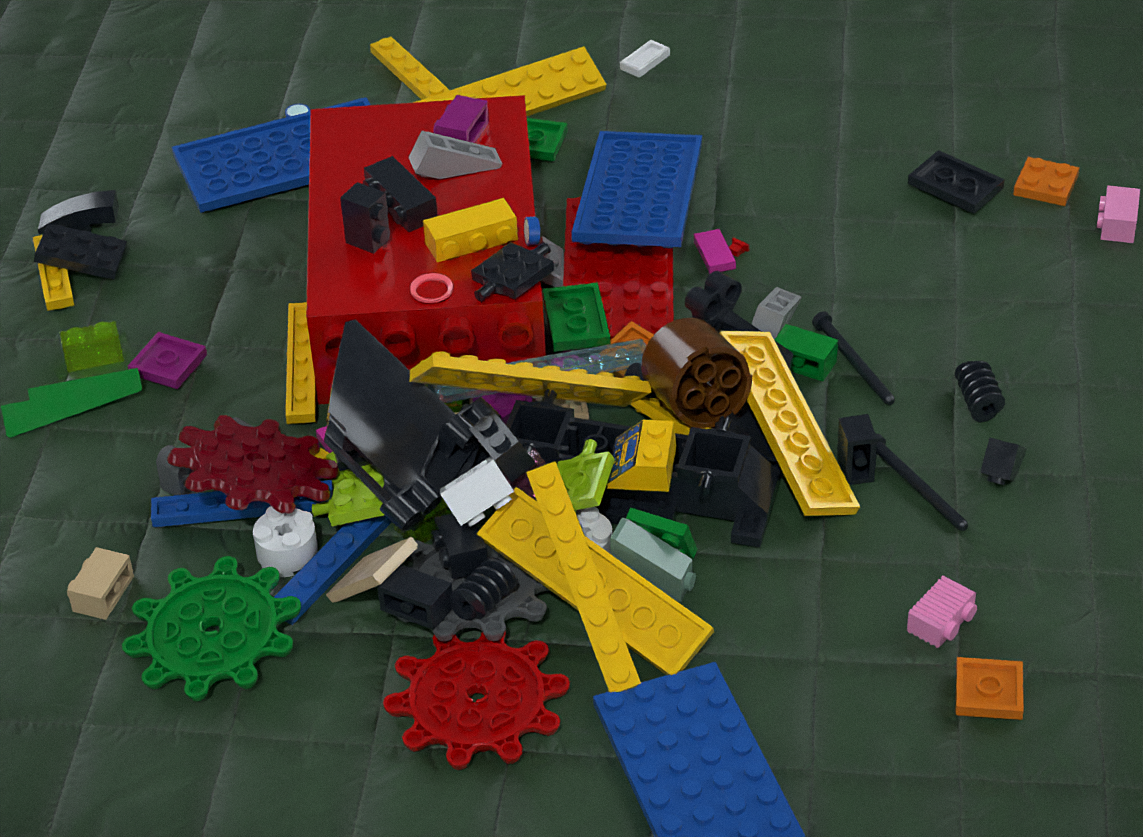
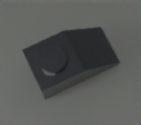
(1002, 460)

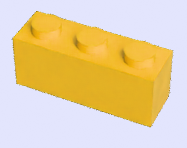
(470, 230)

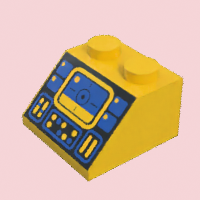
(644, 457)

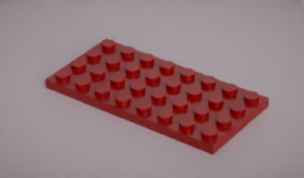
(631, 279)

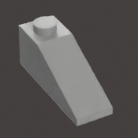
(450, 157)
(776, 311)

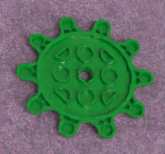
(223, 599)

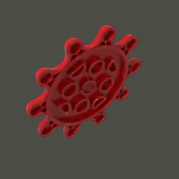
(448, 716)

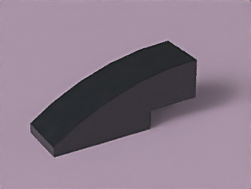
(82, 211)

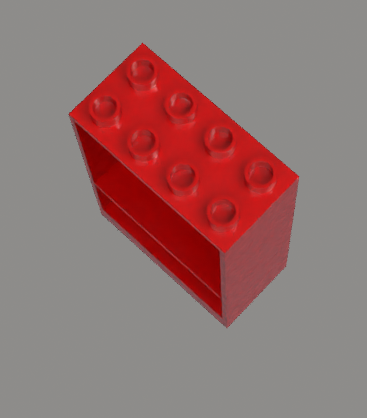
(375, 287)

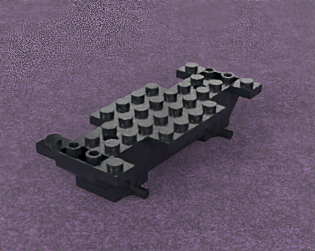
(710, 477)

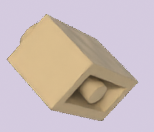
(100, 583)

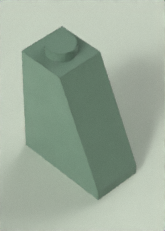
(653, 559)

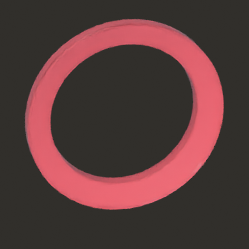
(431, 277)

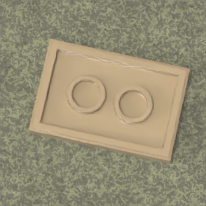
(372, 570)

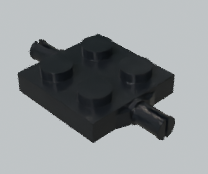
(512, 271)

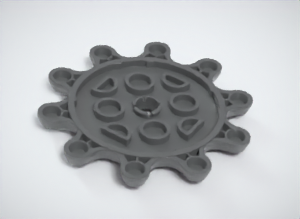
(518, 602)

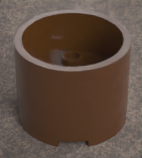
(696, 372)

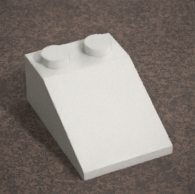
(476, 492)

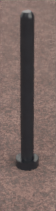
(823, 322)
(920, 485)

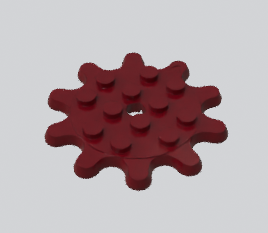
(253, 464)

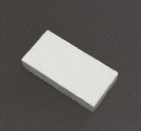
(645, 58)

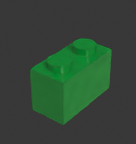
(812, 352)

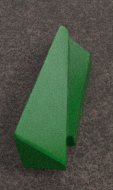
(66, 399)

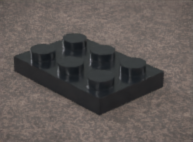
(956, 181)
(80, 251)

